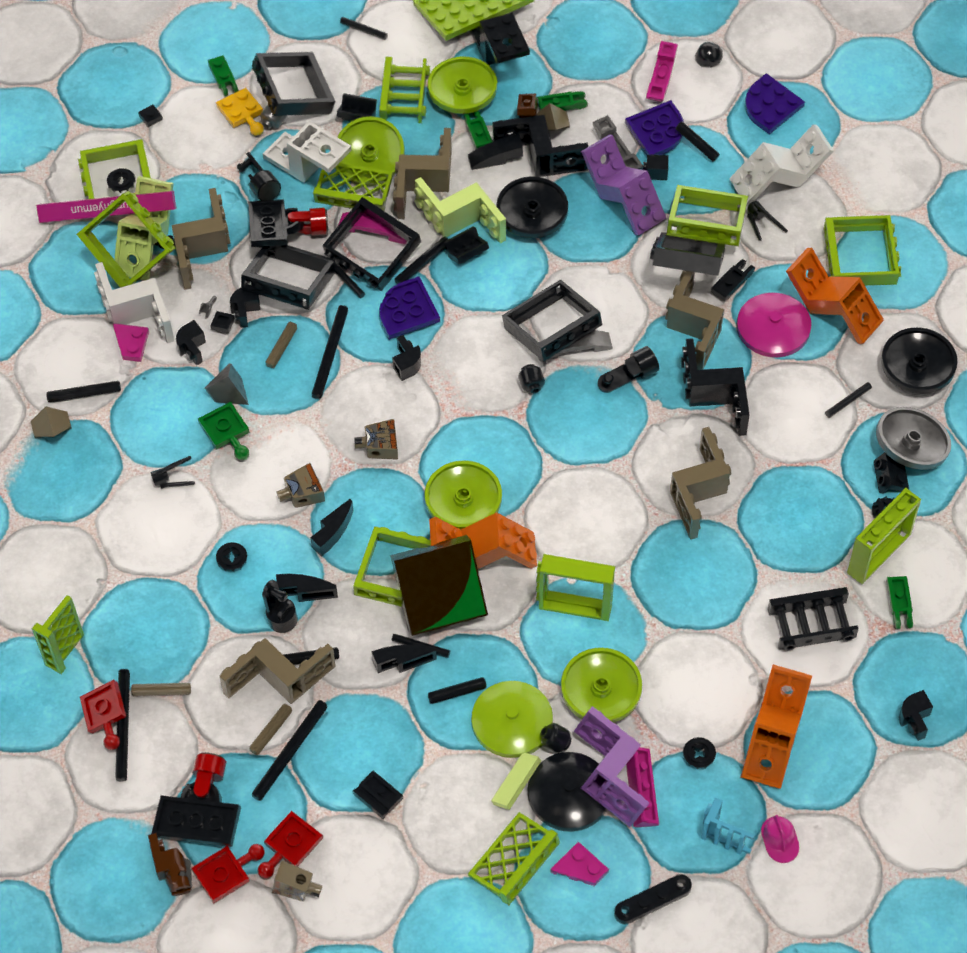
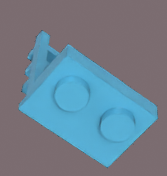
(713, 827)

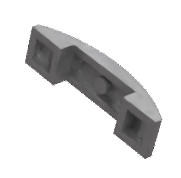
(605, 127)
(596, 339)

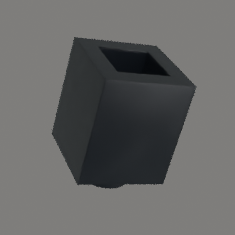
(657, 166)

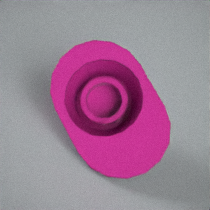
(780, 839)

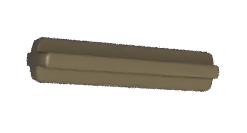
(281, 345)
(161, 689)
(270, 729)

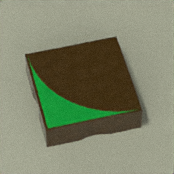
(439, 585)

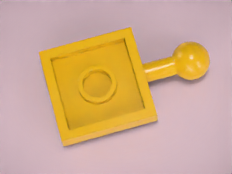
(241, 108)

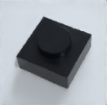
(150, 115)
(222, 322)

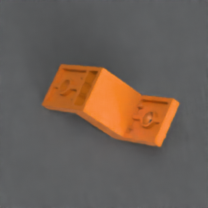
(835, 295)
(491, 539)
(776, 726)

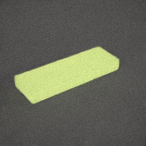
(516, 781)

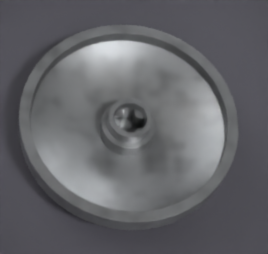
(913, 438)

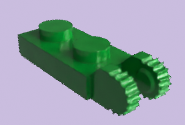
(222, 74)
(564, 101)
(477, 130)
(900, 600)

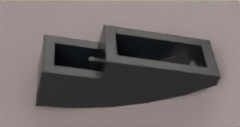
(496, 152)
(332, 528)
(306, 587)
(403, 657)

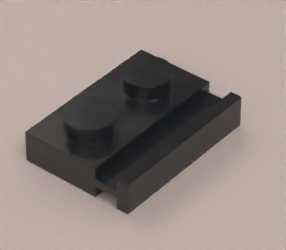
(378, 794)

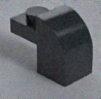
(242, 302)
(189, 339)
(409, 360)
(913, 710)

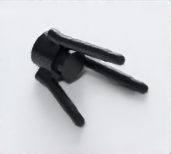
(757, 211)
(160, 476)

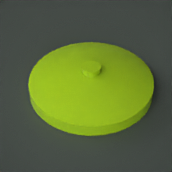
(462, 85)
(373, 145)
(463, 493)
(601, 680)
(510, 718)

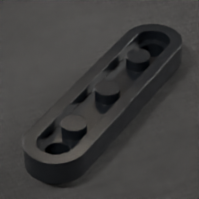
(653, 899)

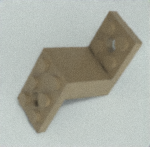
(431, 168)
(201, 238)
(694, 318)
(700, 482)
(277, 670)

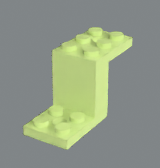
(460, 210)
(134, 237)

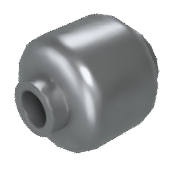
(271, 121)

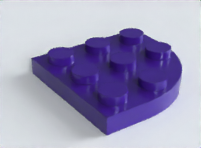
(771, 103)
(656, 128)
(407, 308)

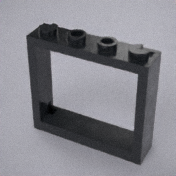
(321, 105)
(365, 206)
(687, 254)
(283, 291)
(563, 338)

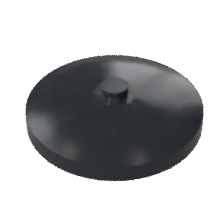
(533, 207)
(919, 360)
(557, 792)

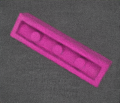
(641, 780)

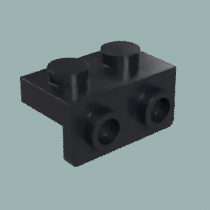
(356, 107)
(465, 245)
(890, 474)

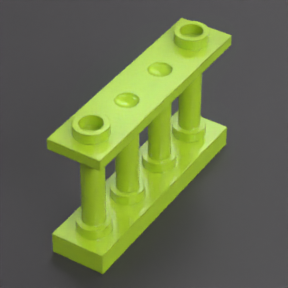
(389, 82)

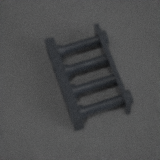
(818, 601)

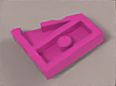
(131, 341)
(580, 866)

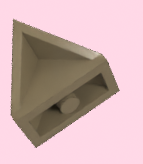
(555, 117)
(50, 422)

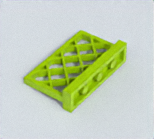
(347, 199)
(60, 639)
(529, 865)

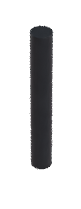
(364, 28)
(352, 285)
(847, 400)
(405, 640)

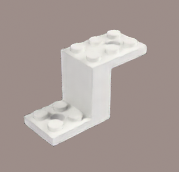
(307, 152)
(782, 165)
(134, 302)

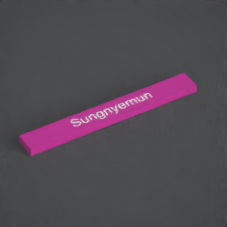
(93, 207)

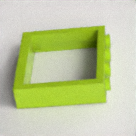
(107, 153)
(863, 223)
(705, 230)
(103, 255)
(883, 535)
(379, 592)
(571, 603)

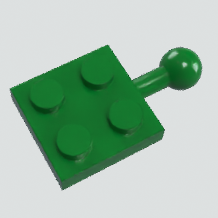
(224, 427)

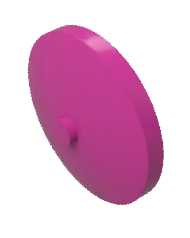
(774, 325)

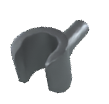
(206, 307)

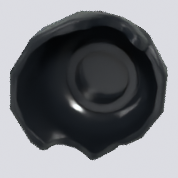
(708, 54)

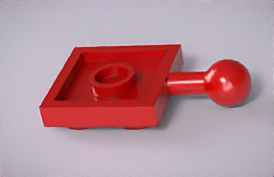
(102, 709)
(291, 841)
(223, 872)

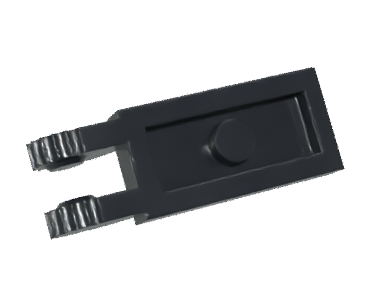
(732, 280)

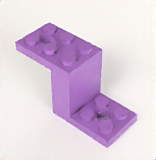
(623, 184)
(603, 782)

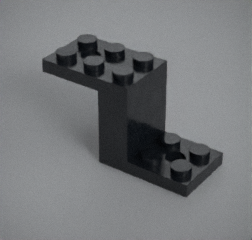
(500, 39)
(545, 158)
(715, 387)

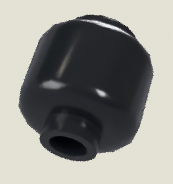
(531, 378)
(555, 738)

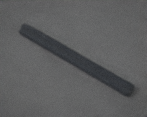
(329, 352)
(122, 727)
(289, 750)

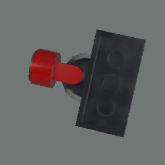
(272, 222)
(199, 811)

